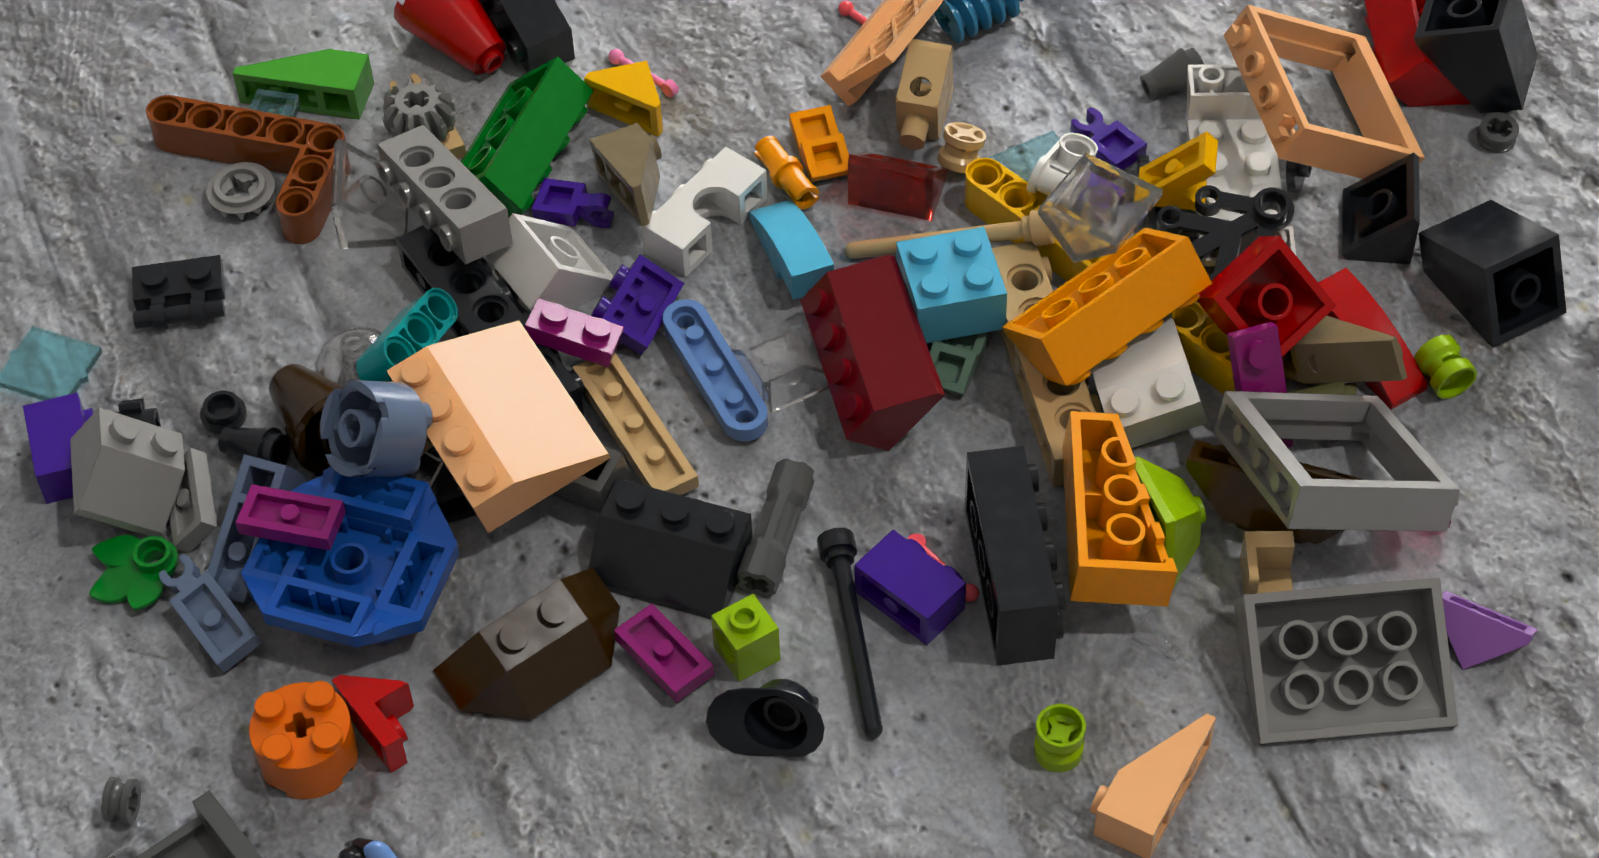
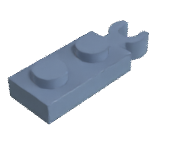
(211, 615)

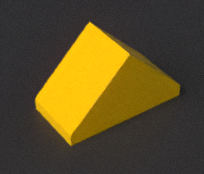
(627, 95)

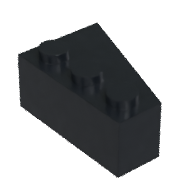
(532, 30)

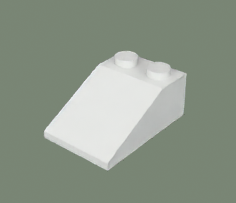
(1151, 387)

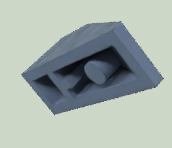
(232, 548)

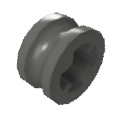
(1499, 123)
(121, 800)

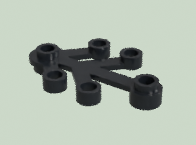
(1227, 234)

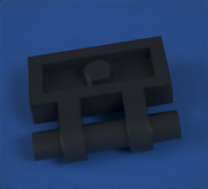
(178, 292)

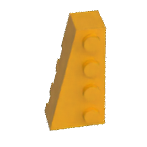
(1110, 529)

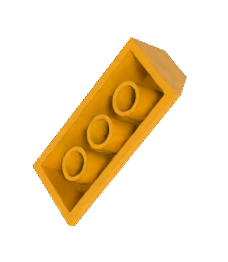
(1109, 305)

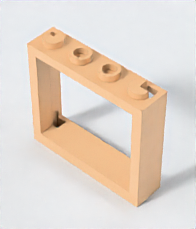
(1263, 36)

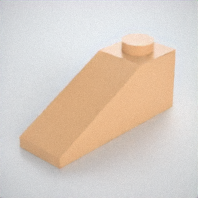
(1149, 790)

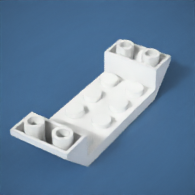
(1245, 154)

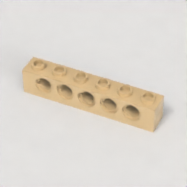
(1047, 403)

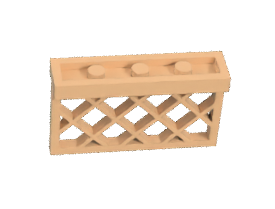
(876, 46)

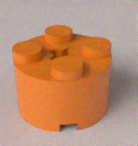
(303, 739)

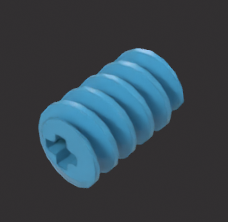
(966, 15)

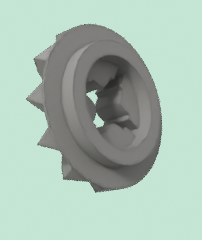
(247, 177)

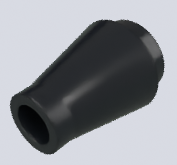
(262, 443)

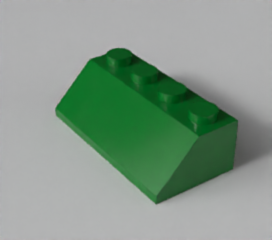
(527, 132)

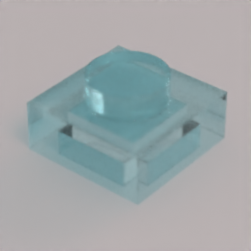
(276, 102)

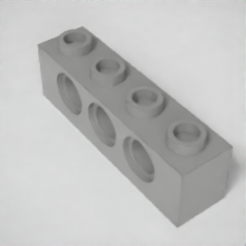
(444, 194)

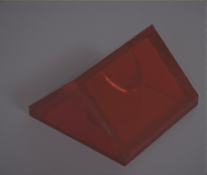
(895, 184)

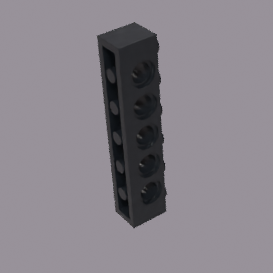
(477, 295)

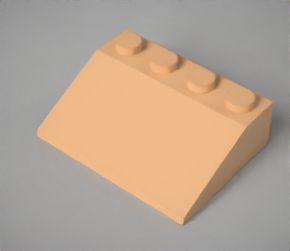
(500, 420)

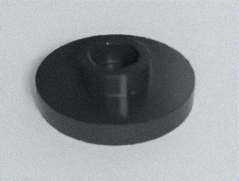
(1296, 175)

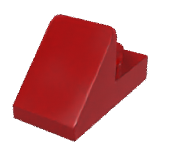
(374, 712)

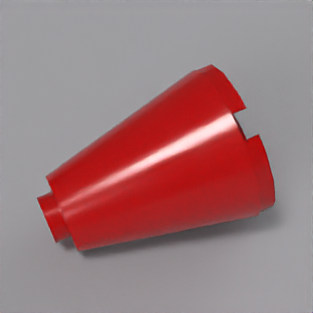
(456, 30)

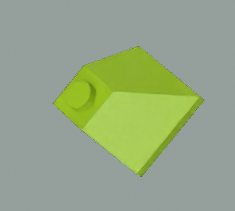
(1175, 510)

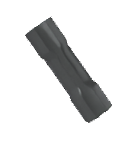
(766, 554)

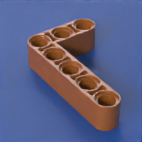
(272, 140)

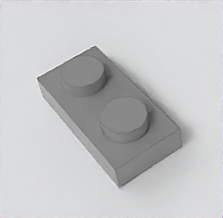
(193, 508)

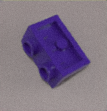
(638, 301)

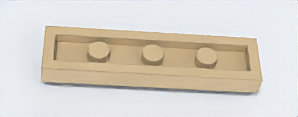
(636, 427)

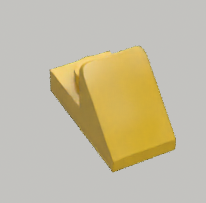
(1183, 171)

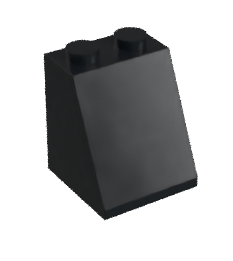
(1481, 49)
(1496, 270)

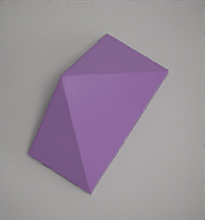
(1481, 632)

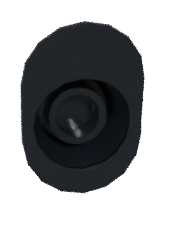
(767, 720)

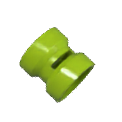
(1445, 366)
(1059, 738)

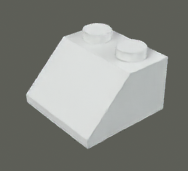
(549, 264)

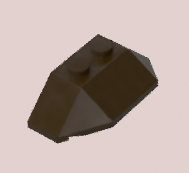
(1238, 498)
(535, 651)

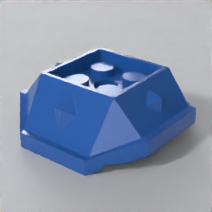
(399, 558)

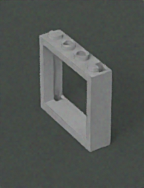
(1252, 432)

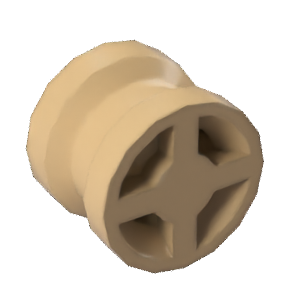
(961, 146)

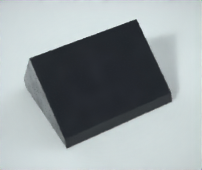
(1383, 214)

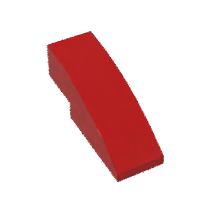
(1360, 308)

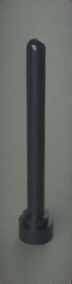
(838, 550)

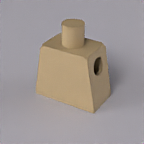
(919, 105)

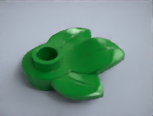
(130, 569)

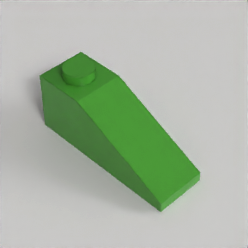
(325, 81)

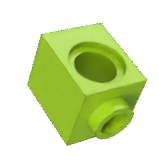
(746, 637)

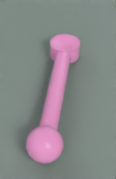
(668, 87)

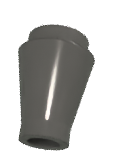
(1170, 74)

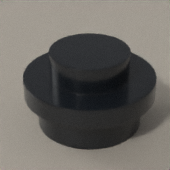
(222, 410)

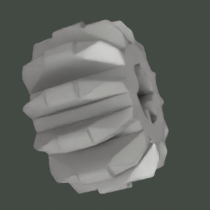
(418, 106)

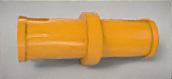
(786, 172)

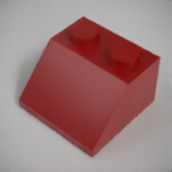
(1265, 287)

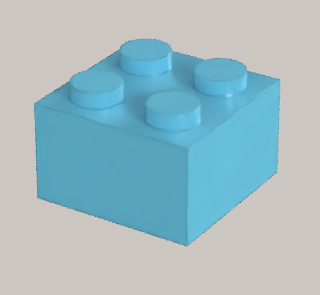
(953, 284)

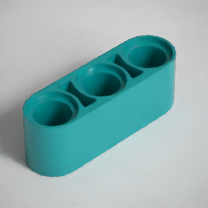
(409, 332)

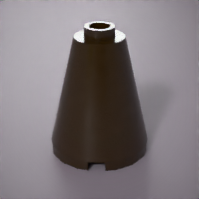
(299, 401)

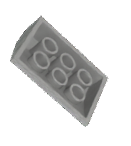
(1346, 660)

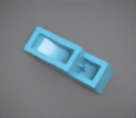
(791, 246)

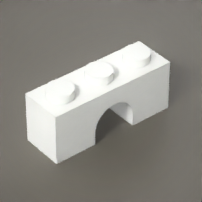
(722, 187)

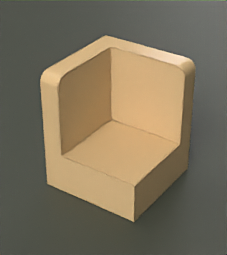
(1266, 561)

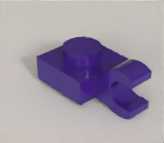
(567, 201)

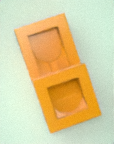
(819, 143)

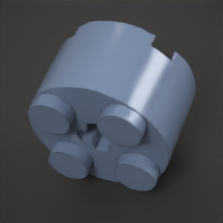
(375, 428)

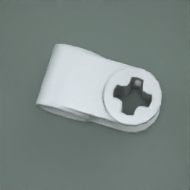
(1059, 161)

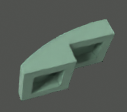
(958, 361)

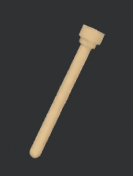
(1030, 228)

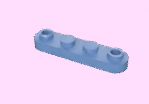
(715, 370)

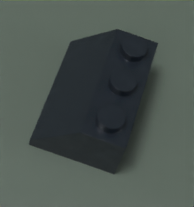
(669, 548)

